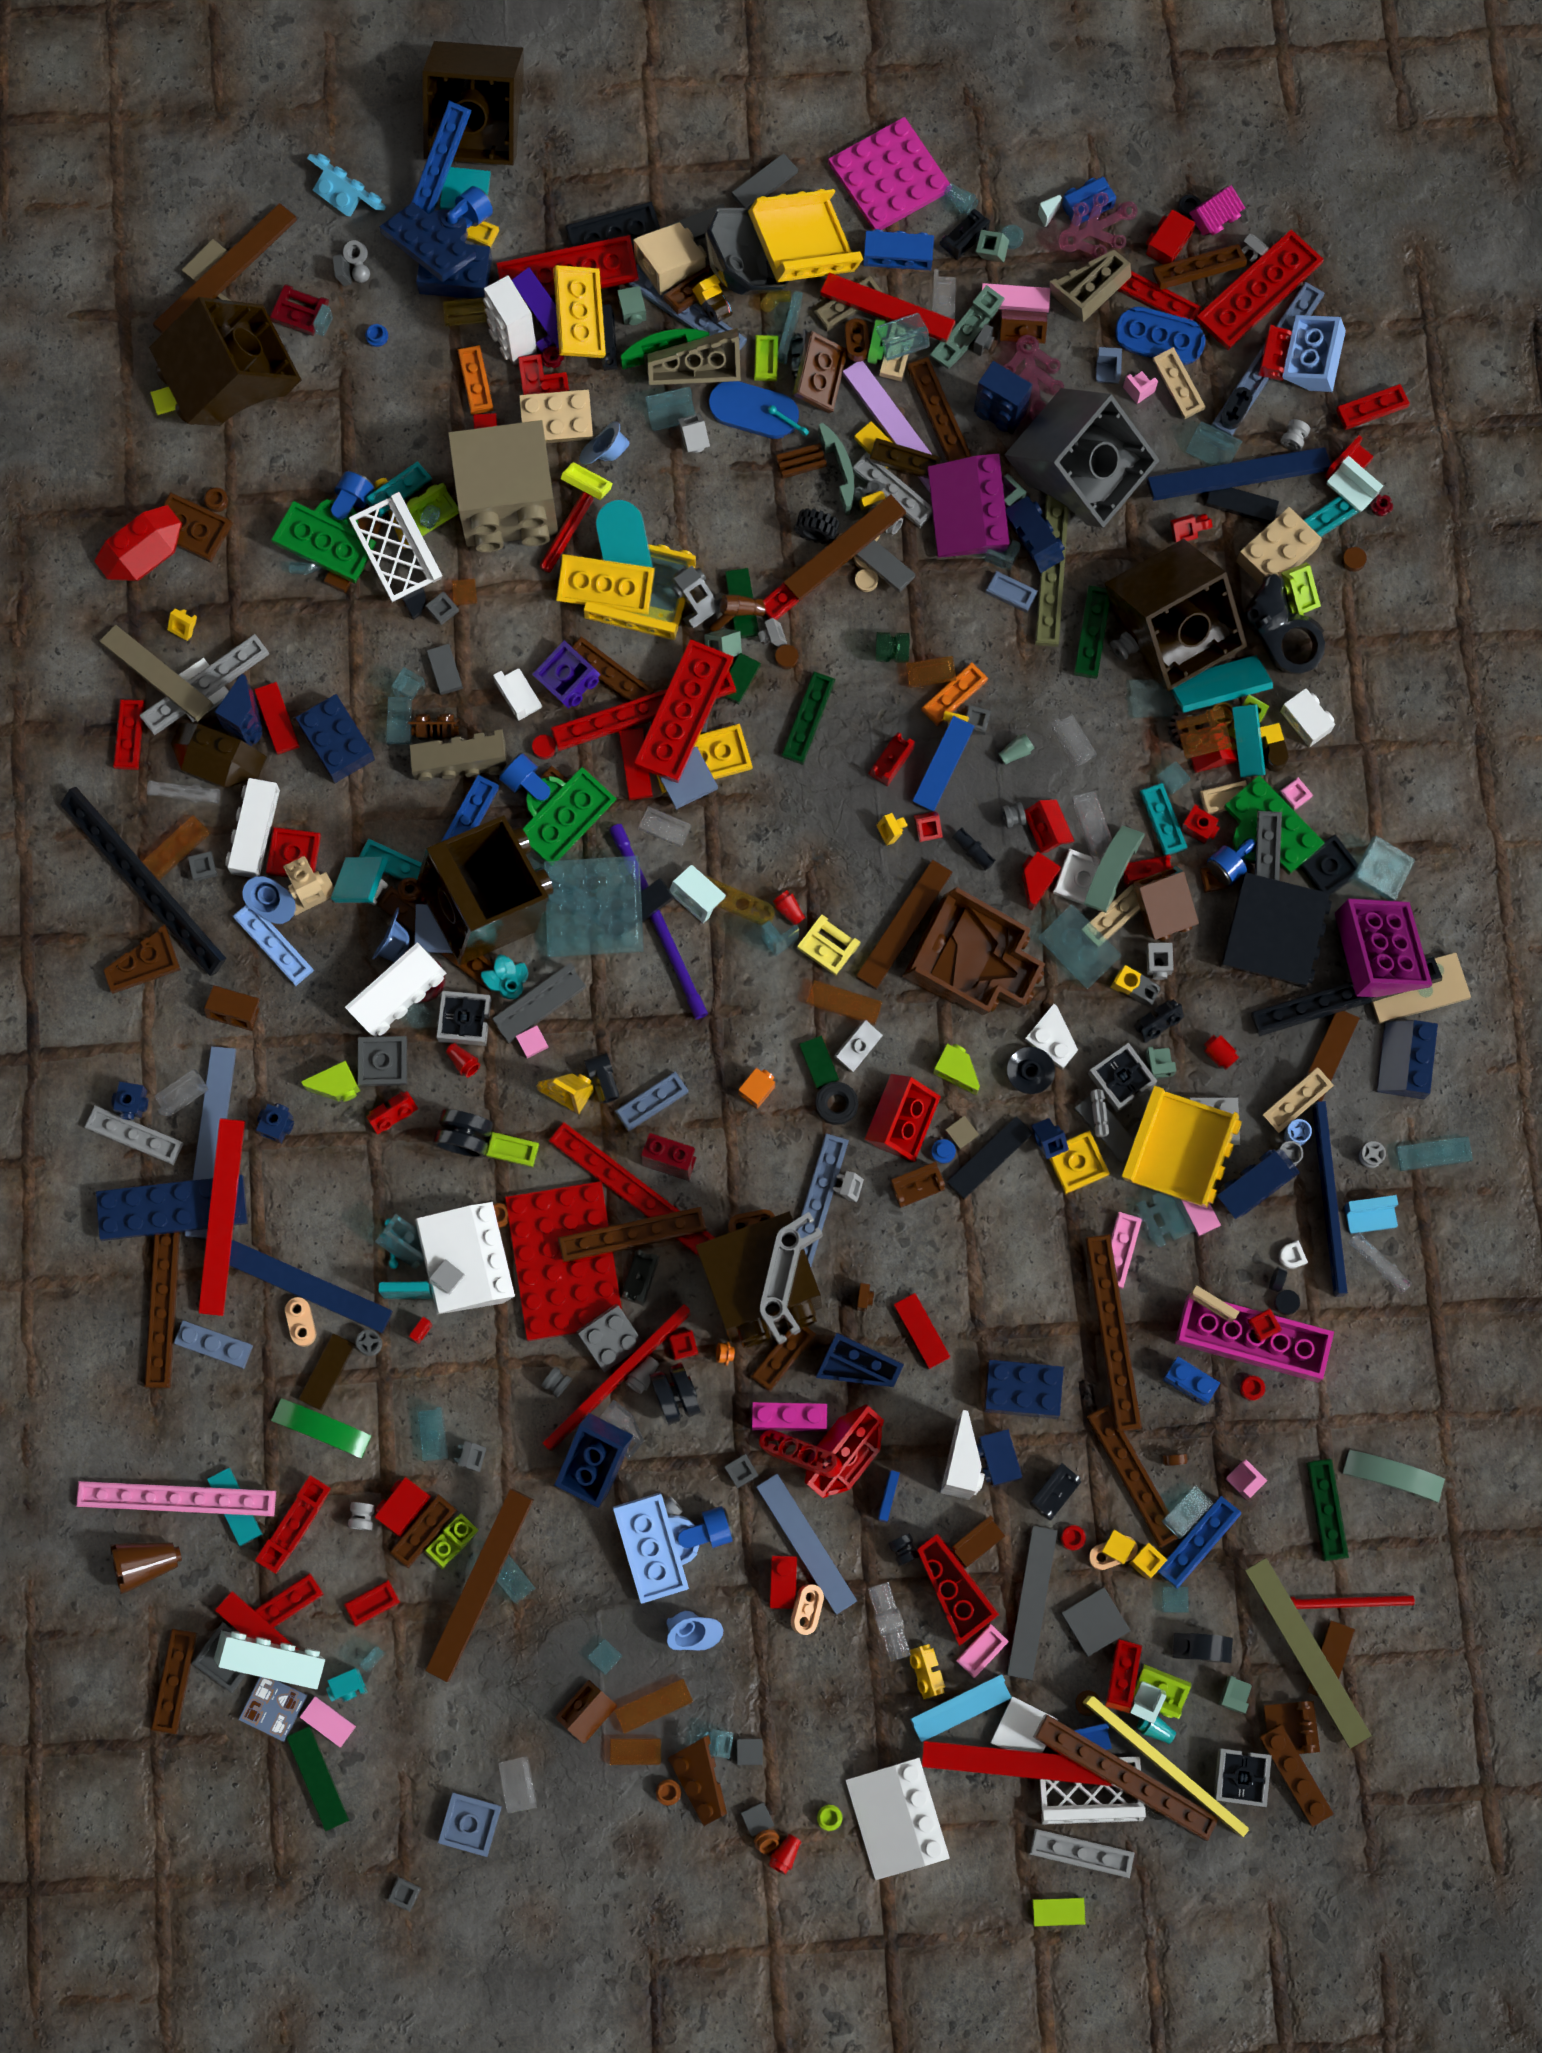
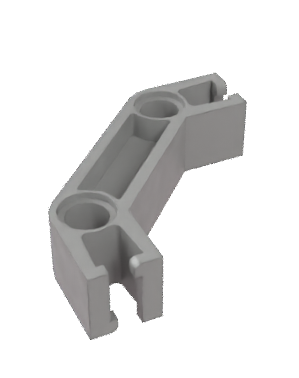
(782, 1274)

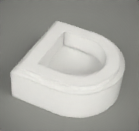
(1292, 1256)

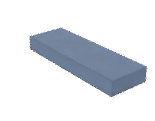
(651, 1101)

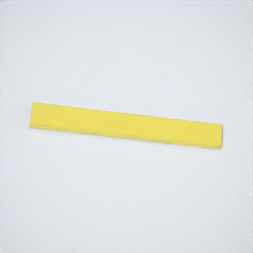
(1166, 1766)

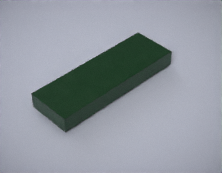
(739, 584)

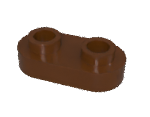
(857, 342)
(749, 1218)

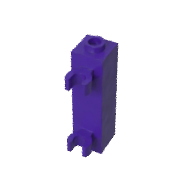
(540, 304)

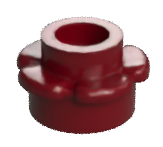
(549, 352)
(1379, 510)

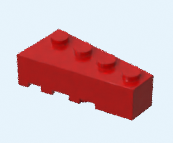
(959, 1594)

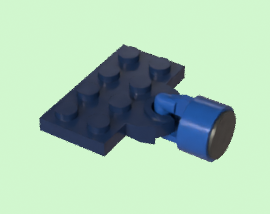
(439, 237)

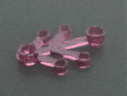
(1094, 227)
(1032, 372)

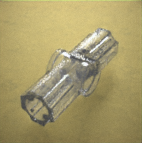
(889, 1621)

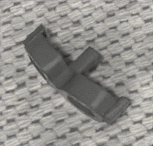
(872, 487)

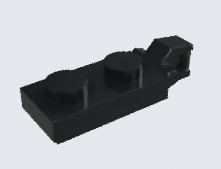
(609, 362)

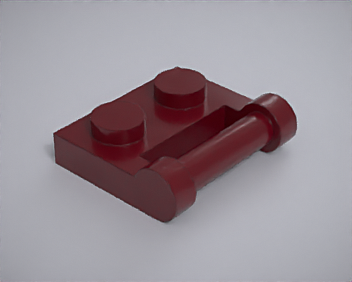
(295, 315)

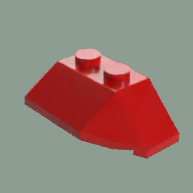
(140, 545)
(856, 1442)

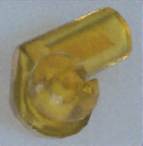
(772, 299)

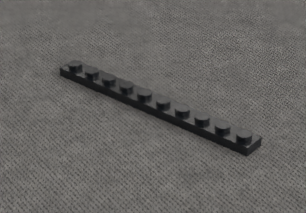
(143, 881)

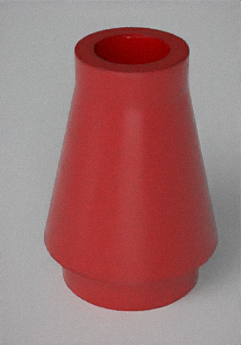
(788, 907)
(463, 1060)
(785, 1855)

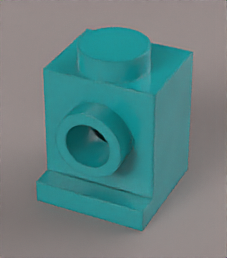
(346, 1686)

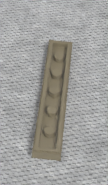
(156, 673)

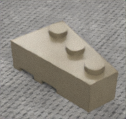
(1092, 285)

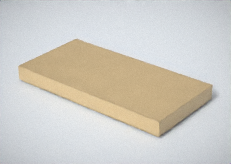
(1446, 992)

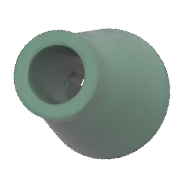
(1016, 749)

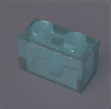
(402, 1241)

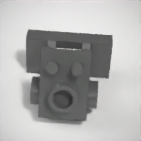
(683, 583)

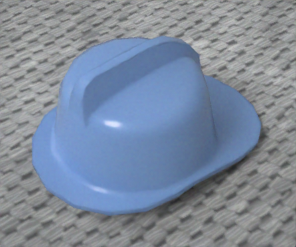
(605, 446)
(269, 899)
(395, 941)
(693, 1632)

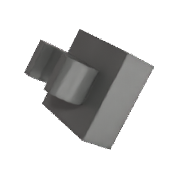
(471, 1456)

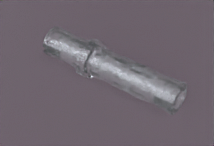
(195, 792)
(1380, 1263)

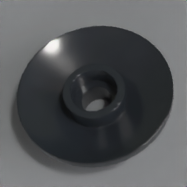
(1034, 1059)

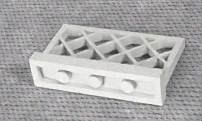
(413, 537)
(1090, 1813)

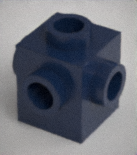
(130, 1101)
(277, 1130)

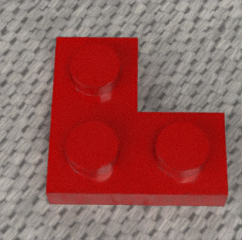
(534, 379)

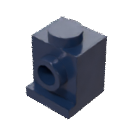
(1049, 1138)

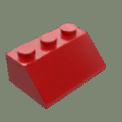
(902, 1117)

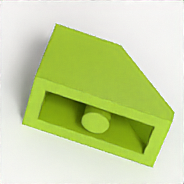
(957, 1068)
(333, 1083)

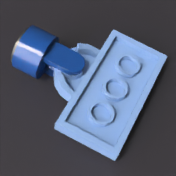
(663, 1543)

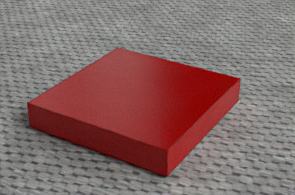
(289, 846)

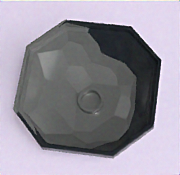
(738, 255)

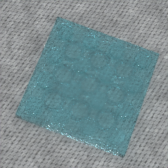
(594, 907)

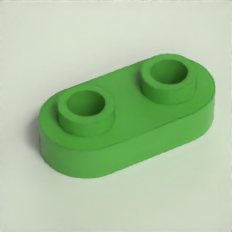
(876, 350)

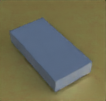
(1011, 591)

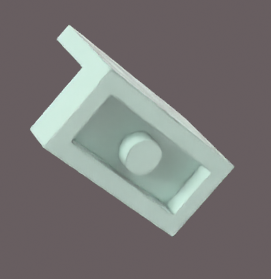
(1354, 484)
(696, 893)

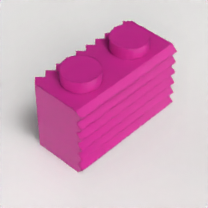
(1217, 210)

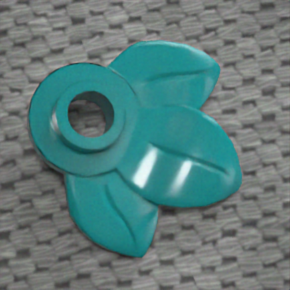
(506, 973)

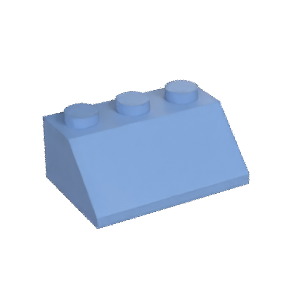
(1314, 352)

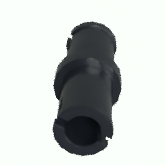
(973, 849)

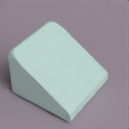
(1048, 209)

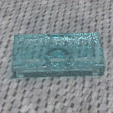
(398, 716)
(1187, 1512)

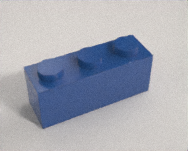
(898, 250)

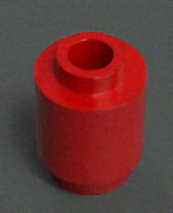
(1221, 1051)

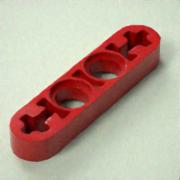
(801, 1451)

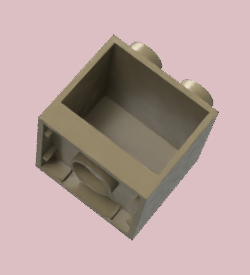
(503, 485)

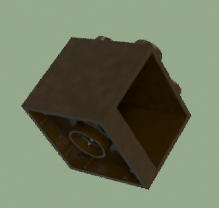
(483, 888)
(738, 1273)

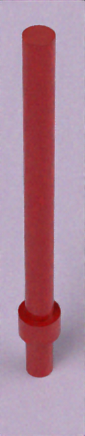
(1346, 1602)

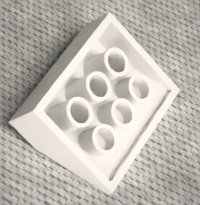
(472, 1244)
(963, 1466)
(897, 1819)

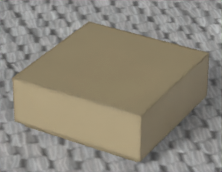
(962, 1132)

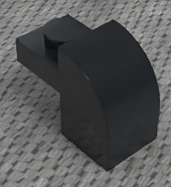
(1202, 1647)

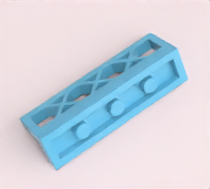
(960, 1708)

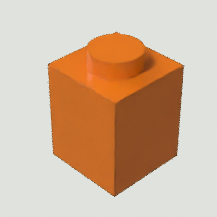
(757, 1087)

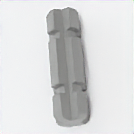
(1099, 1113)

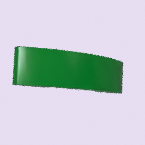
(635, 354)
(321, 1428)

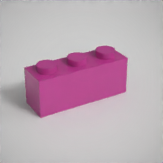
(789, 1417)

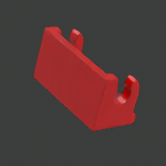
(1275, 353)
(892, 759)
(1144, 868)

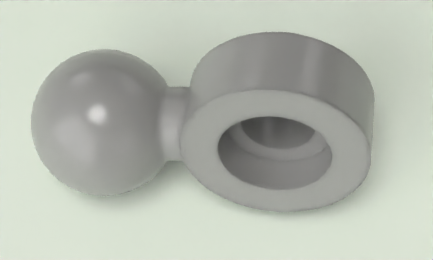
(360, 272)

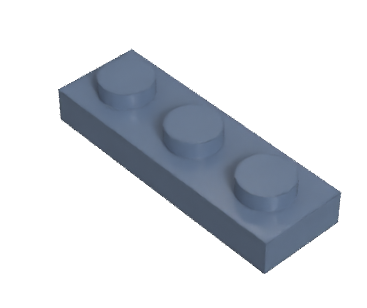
(213, 1344)

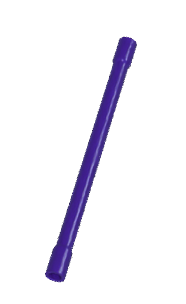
(693, 998)

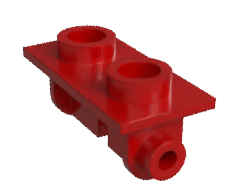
(401, 1107)

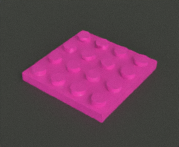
(889, 174)

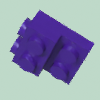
(567, 675)

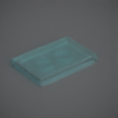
(1079, 946)

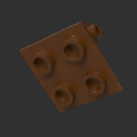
(422, 720)
(1298, 1721)

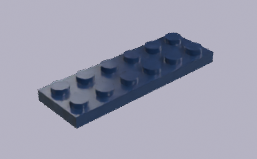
(160, 1209)

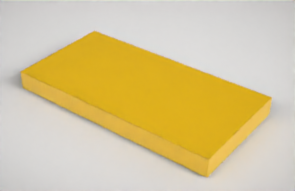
(579, 311)
(605, 583)
(723, 752)

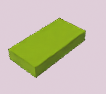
(766, 358)
(512, 1149)
(1058, 1912)

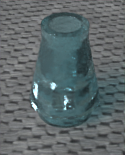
(962, 199)

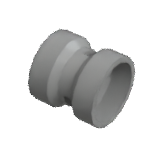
(1295, 435)
(1293, 1151)
(361, 1510)

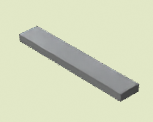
(208, 681)

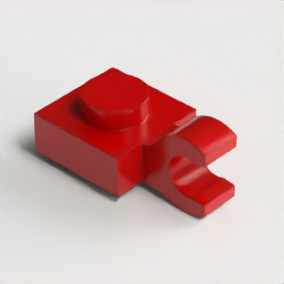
(1188, 527)

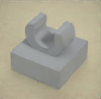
(1256, 246)
(773, 633)
(850, 1187)

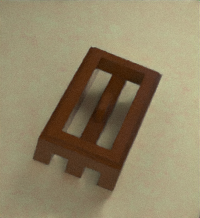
(797, 453)

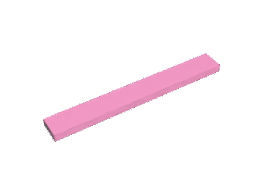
(176, 1498)

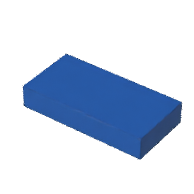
(888, 1496)

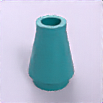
(1158, 1730)

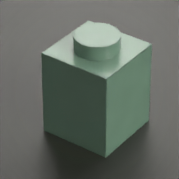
(992, 246)
(632, 305)

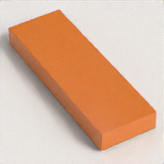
(475, 380)
(954, 693)

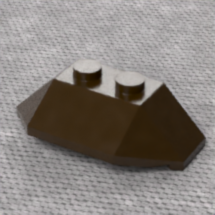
(215, 756)

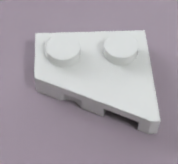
(1053, 1037)

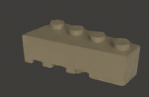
(459, 757)

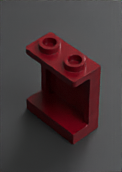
(668, 1156)

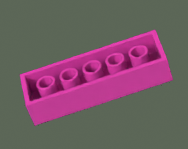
(1295, 1351)

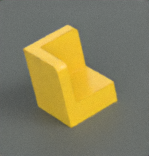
(1148, 1561)

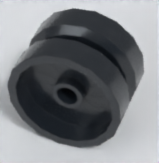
(463, 1133)
(678, 1392)

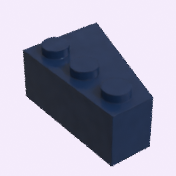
(1035, 533)
(858, 1363)

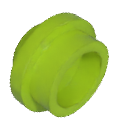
(829, 1817)

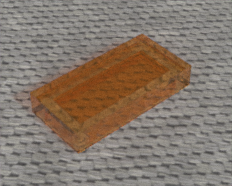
(931, 671)
(635, 1751)

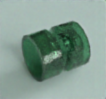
(892, 647)

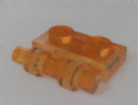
(1205, 739)

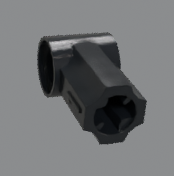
(600, 1073)

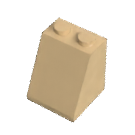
(669, 256)

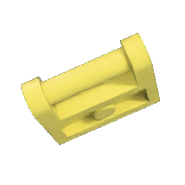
(823, 950)

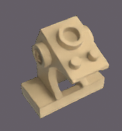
(307, 887)

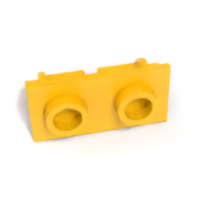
(928, 1682)

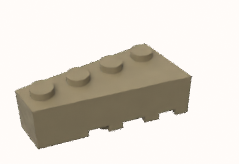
(697, 361)

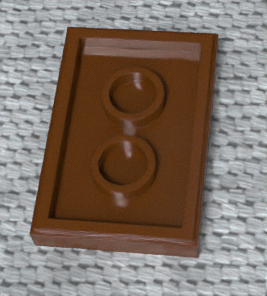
(820, 372)
(201, 528)

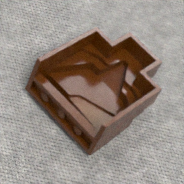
(974, 956)

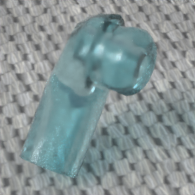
(303, 568)

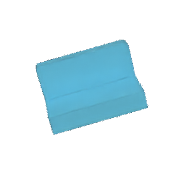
(1371, 1214)

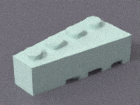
(269, 1660)

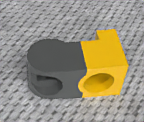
(1136, 986)

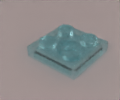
(1384, 868)

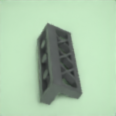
(539, 1003)

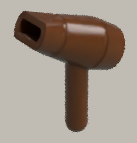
(737, 605)

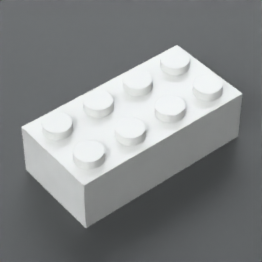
(509, 320)

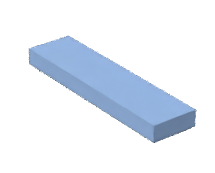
(274, 945)

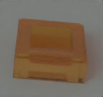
(464, 592)

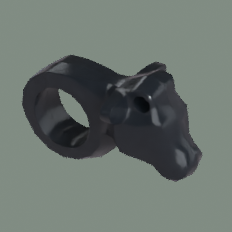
(1271, 619)

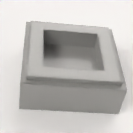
(447, 1276)

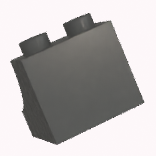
(1083, 454)

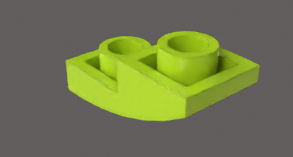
(451, 1541)

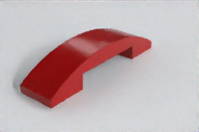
(294, 1525)

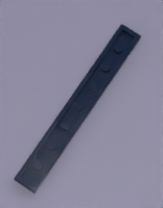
(1238, 474)
(1329, 1199)
(309, 1287)

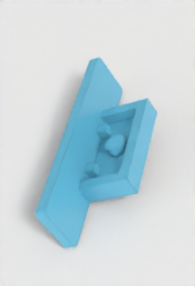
(341, 190)

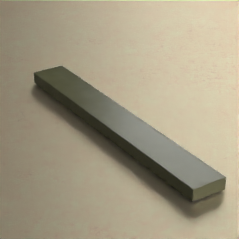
(1052, 580)
(1307, 1653)

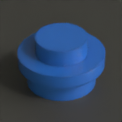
(376, 335)
(943, 1151)

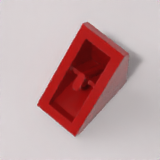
(1216, 758)

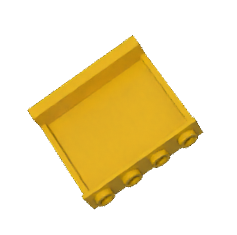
(802, 235)
(1181, 1148)

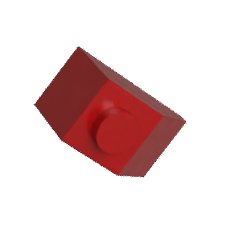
(1037, 877)
(783, 1582)

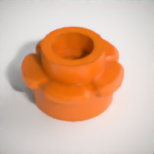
(724, 1353)

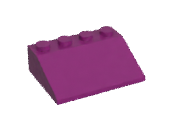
(968, 506)
(1382, 947)

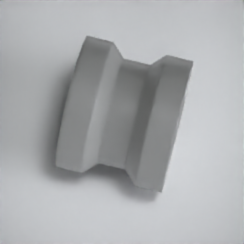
(1376, 1151)

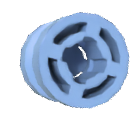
(1299, 1128)

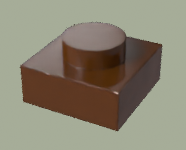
(865, 1297)

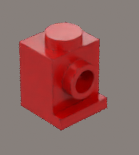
(1194, 829)

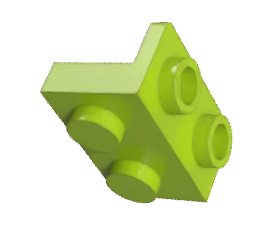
(437, 496)
(1300, 589)
(1175, 1689)

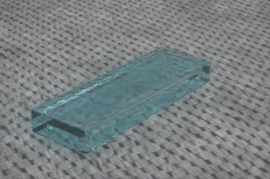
(790, 327)
(1434, 1154)

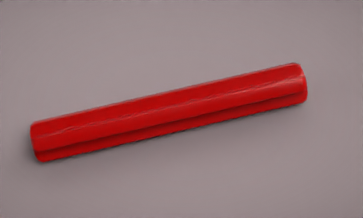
(566, 532)

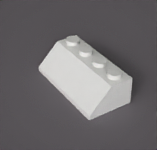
(396, 990)

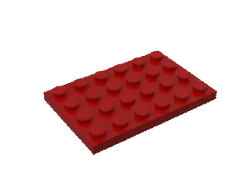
(556, 1294)

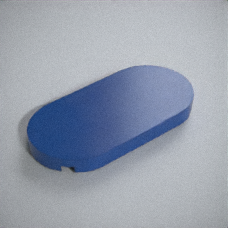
(1154, 332)
(747, 406)

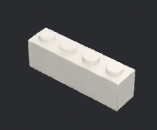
(253, 828)

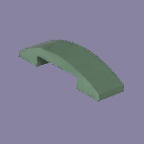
(969, 327)
(831, 443)
(1112, 868)
(1394, 1475)

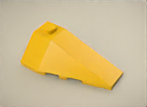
(568, 1090)

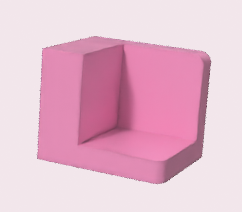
(1139, 386)
(1246, 1479)

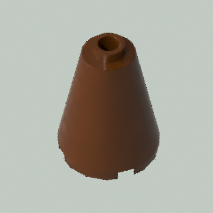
(142, 1562)

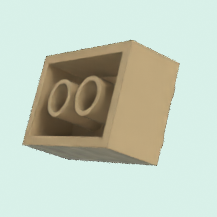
(564, 414)
(1279, 547)

